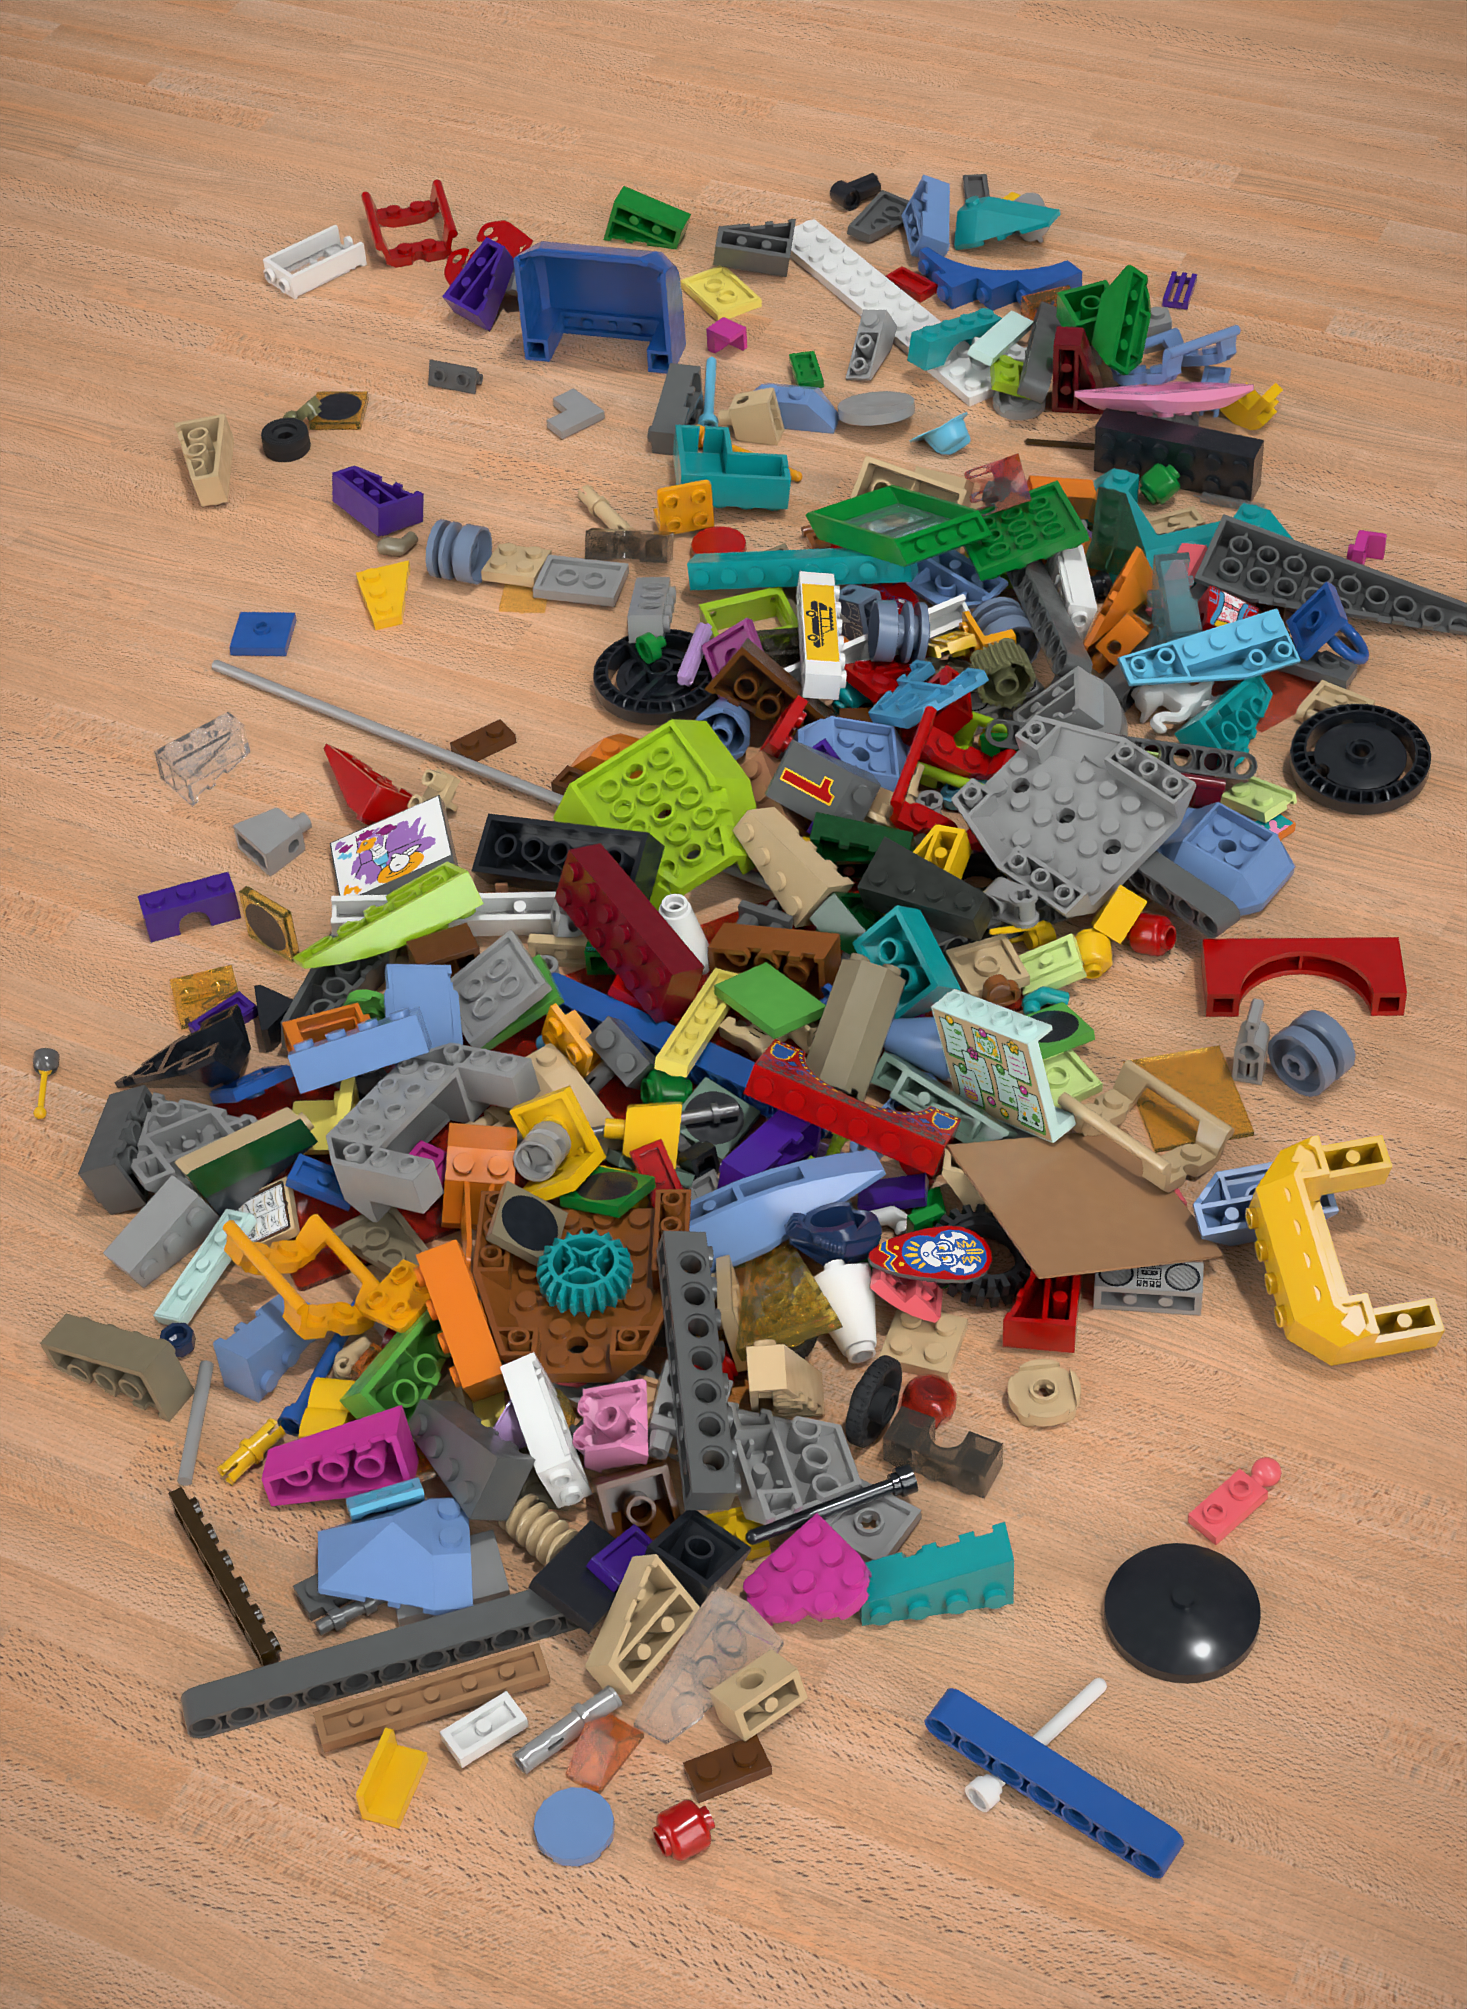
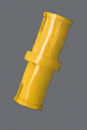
(251, 1451)

